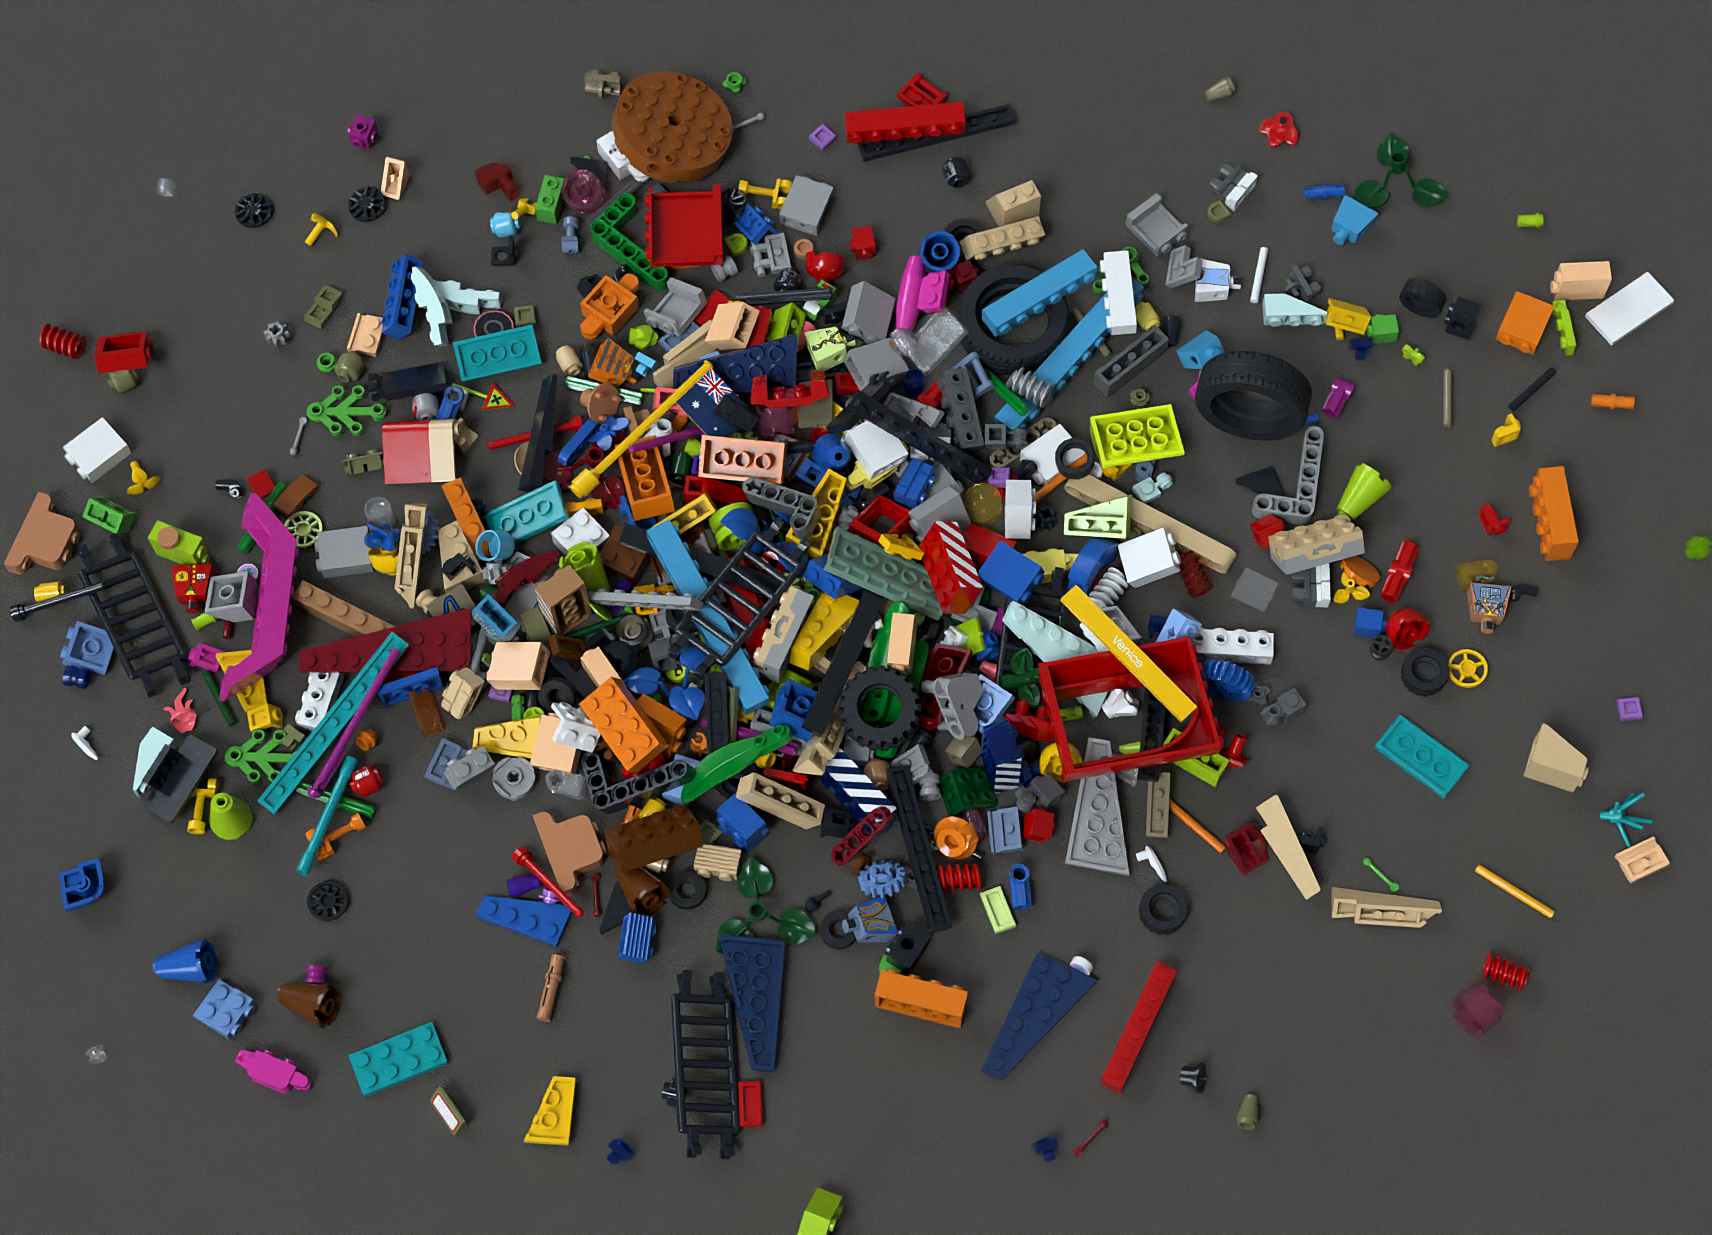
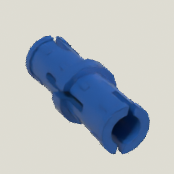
(1324, 191)

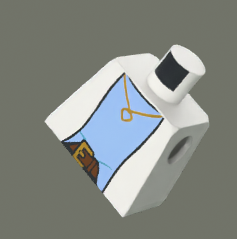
(1215, 282)

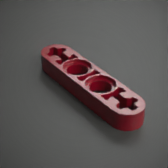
(860, 834)

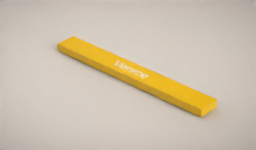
(1128, 653)

